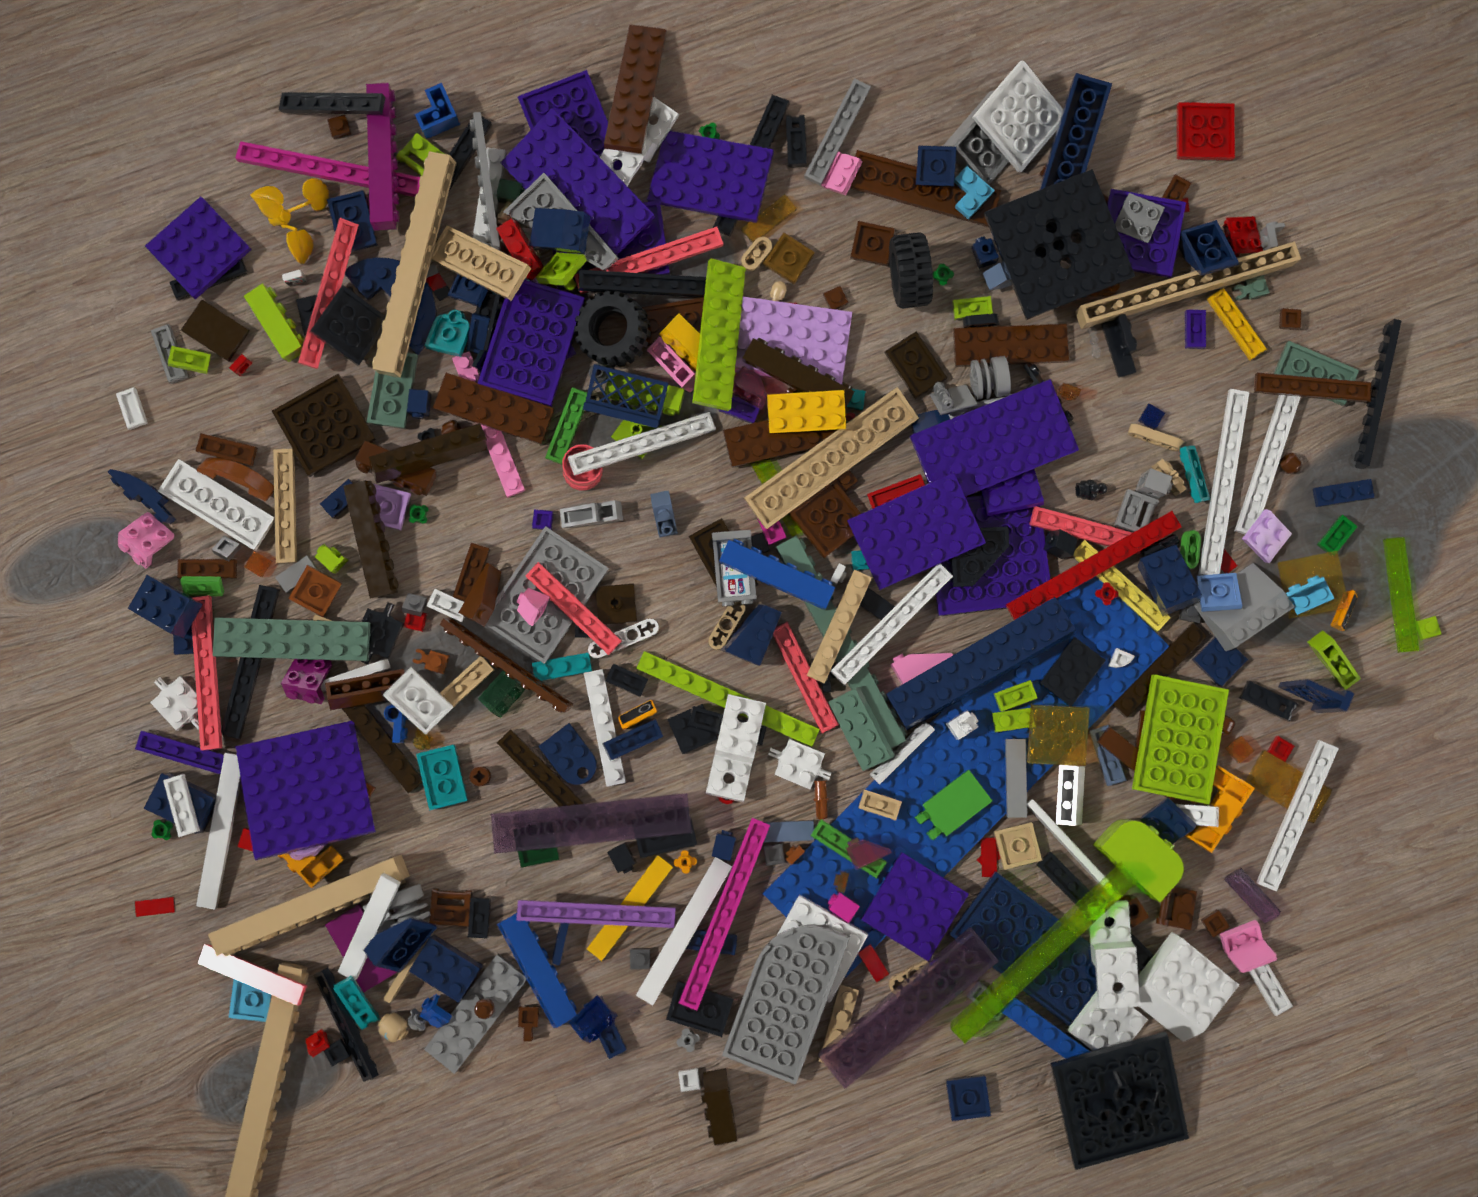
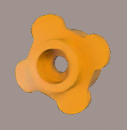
(690, 861)

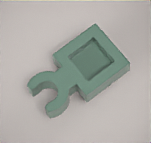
(1253, 288)

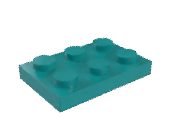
(442, 777)

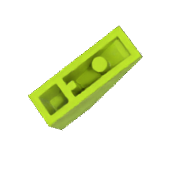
(1334, 659)

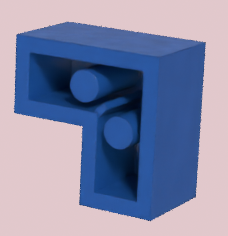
(439, 116)

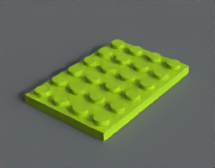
(1180, 739)

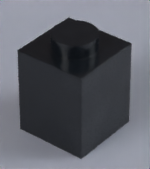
(1060, 544)
(622, 858)

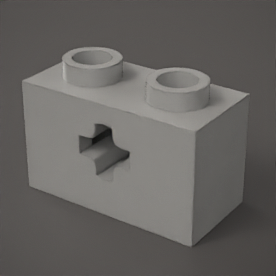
(1154, 484)

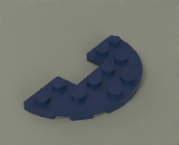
(380, 273)

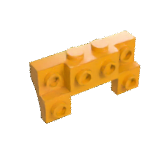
(1230, 799)
(314, 868)

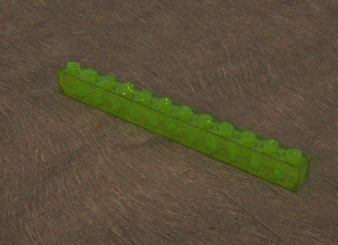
(1043, 952)

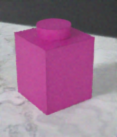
(843, 906)

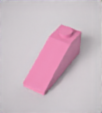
(673, 364)
(915, 664)

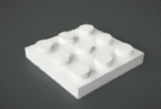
(1106, 1027)

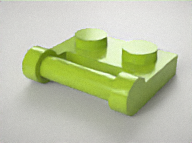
(418, 147)

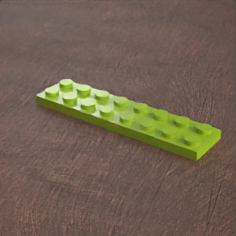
(719, 335)

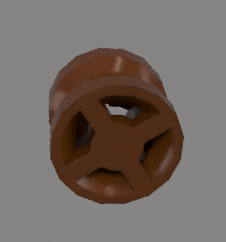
(484, 776)

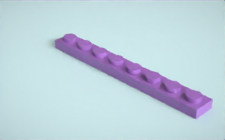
(595, 913)

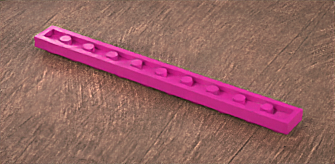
(318, 167)
(724, 914)

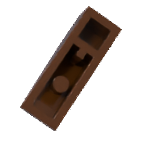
(482, 598)

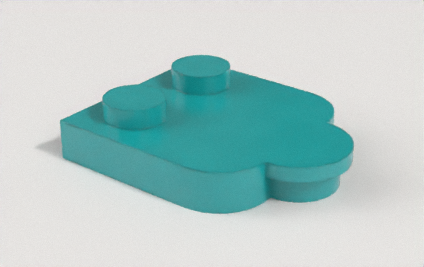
(449, 333)

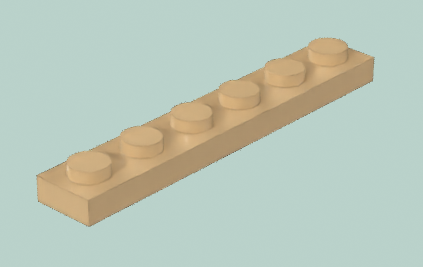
(285, 506)
(839, 626)

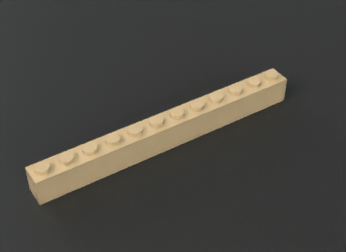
(414, 264)
(1186, 286)
(265, 1090)

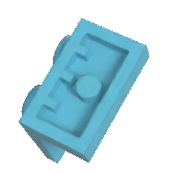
(1310, 594)

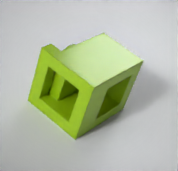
(331, 558)

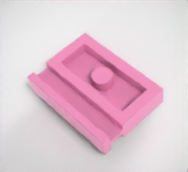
(841, 173)

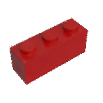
(518, 246)

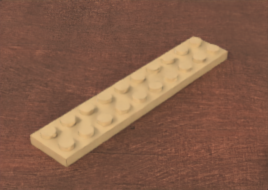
(831, 458)

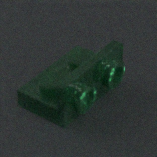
(501, 694)

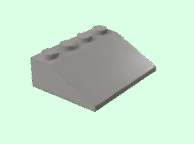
(976, 148)
(1261, 605)

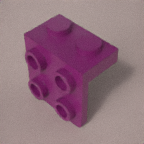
(305, 680)

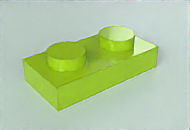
(971, 306)
(189, 359)
(1015, 695)
(1011, 719)

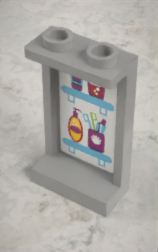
(731, 584)

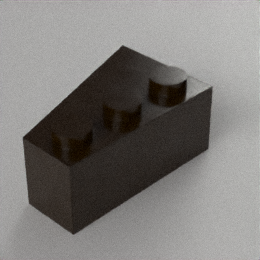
(719, 1107)

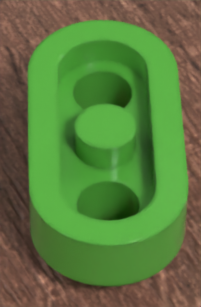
(1190, 548)

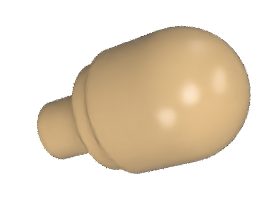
(778, 291)

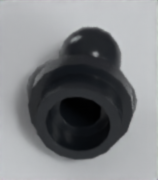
(1089, 489)

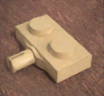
(1166, 468)

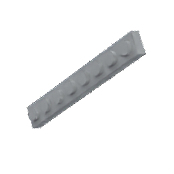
(484, 180)

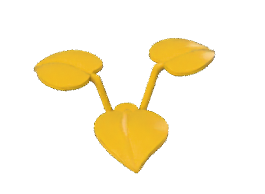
(270, 203)

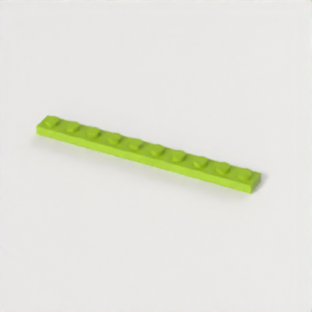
(718, 695)

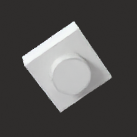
(839, 574)

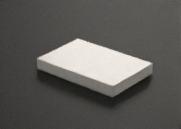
(418, 700)

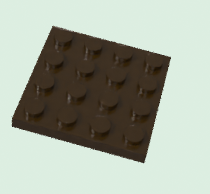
(323, 425)

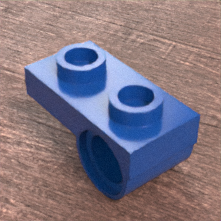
(399, 730)

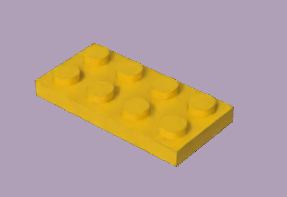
(806, 411)

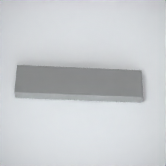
(1016, 778)

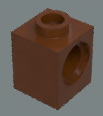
(1139, 914)

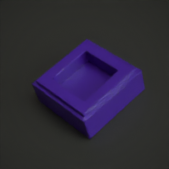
(542, 518)

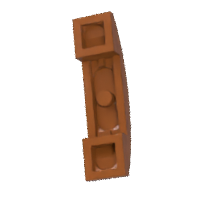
(238, 473)

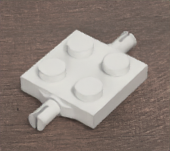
(177, 703)
(799, 763)

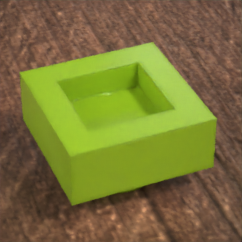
(1428, 627)

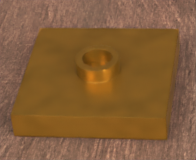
(788, 258)

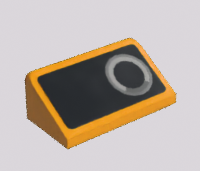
(1342, 615)
(637, 714)

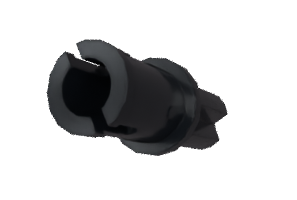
(1160, 545)

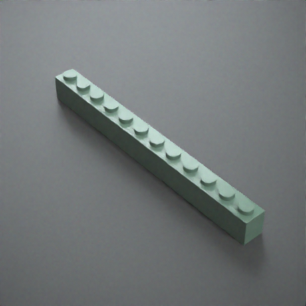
(793, 552)

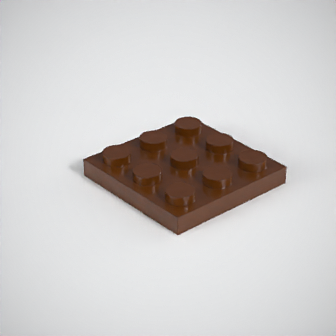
(825, 518)

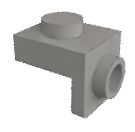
(1268, 235)

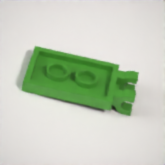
(954, 805)

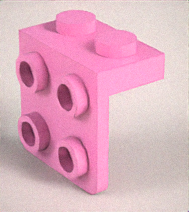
(144, 539)
(1246, 947)

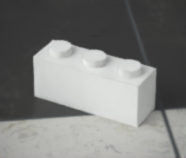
(1070, 795)

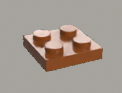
(315, 590)

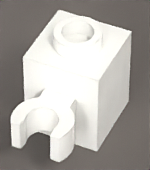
(962, 724)

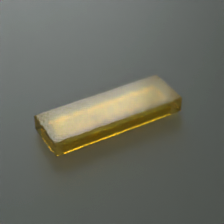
(769, 218)

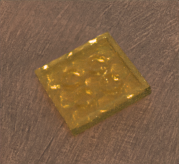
(1304, 568)
(1058, 735)

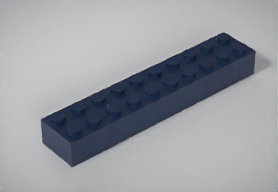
(1075, 133)
(981, 663)

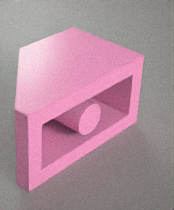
(532, 605)

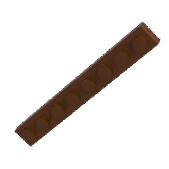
(501, 661)

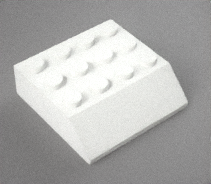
(1183, 988)

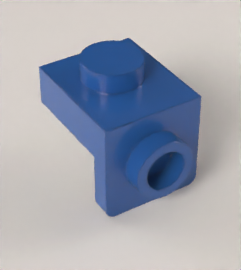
(434, 1014)

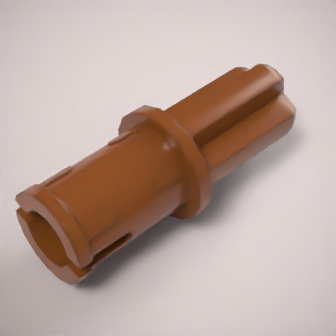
(821, 799)

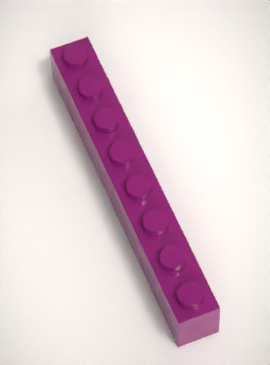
(382, 162)

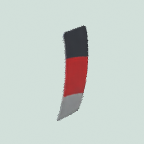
(437, 283)

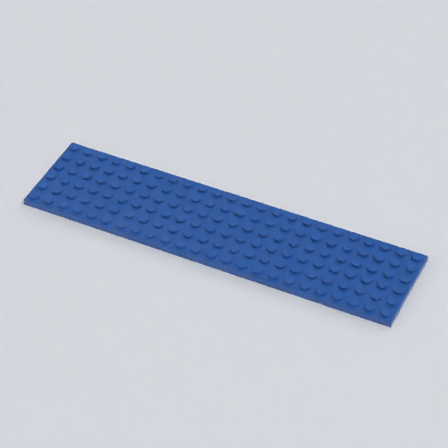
(982, 752)

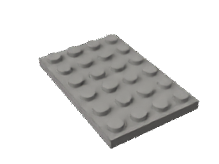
(571, 568)

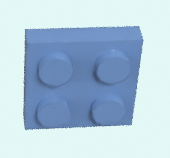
(1219, 592)

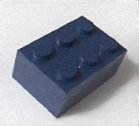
(1169, 580)
(165, 606)
(202, 801)
(446, 968)

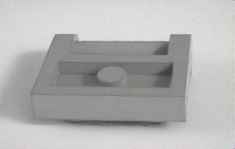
(1131, 509)

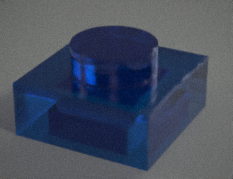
(1151, 416)

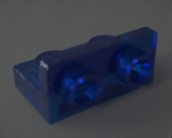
(593, 1019)

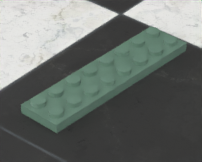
(291, 639)

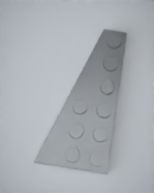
(546, 194)

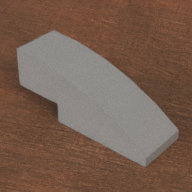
(591, 514)

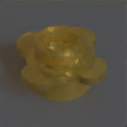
(422, 741)

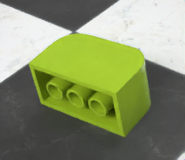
(1144, 854)

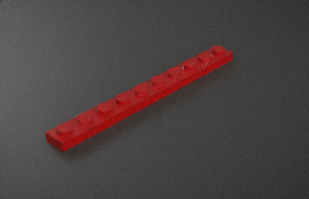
(1094, 565)

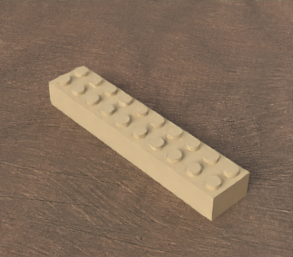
(304, 908)

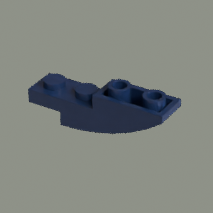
(143, 492)

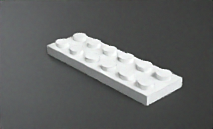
(217, 504)

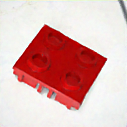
(1243, 235)

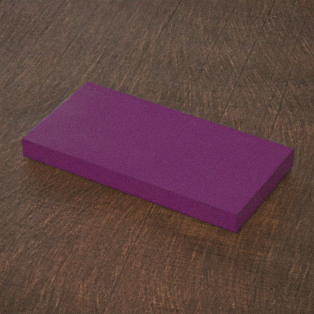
(342, 932)

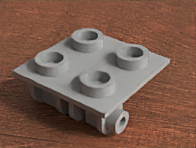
(1138, 217)
(952, 399)

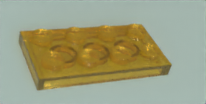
(1279, 783)

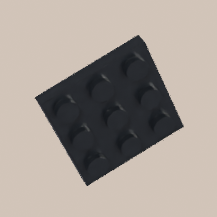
(349, 325)

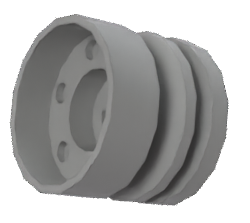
(986, 378)
(406, 905)

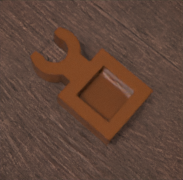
(434, 661)

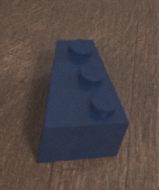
(754, 635)

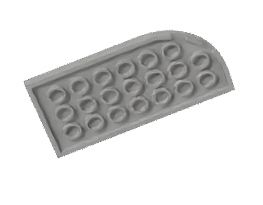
(786, 1000)

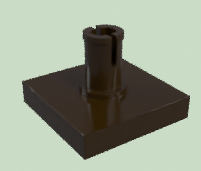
(616, 604)

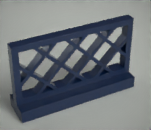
(618, 411)
(1323, 699)

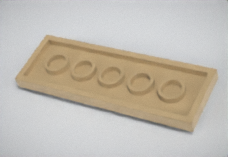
(480, 263)

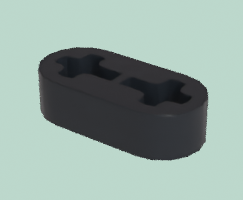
(982, 320)

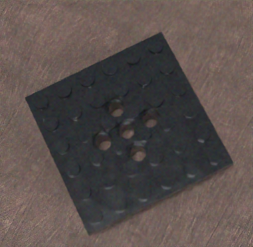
(1072, 209)
(1120, 1100)

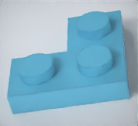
(976, 192)

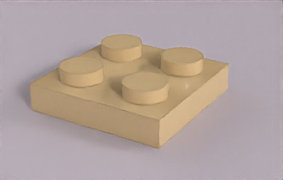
(1017, 845)

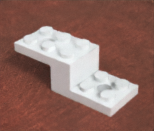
(654, 136)
(735, 748)
(1115, 958)

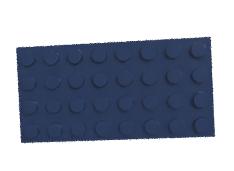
(1010, 925)

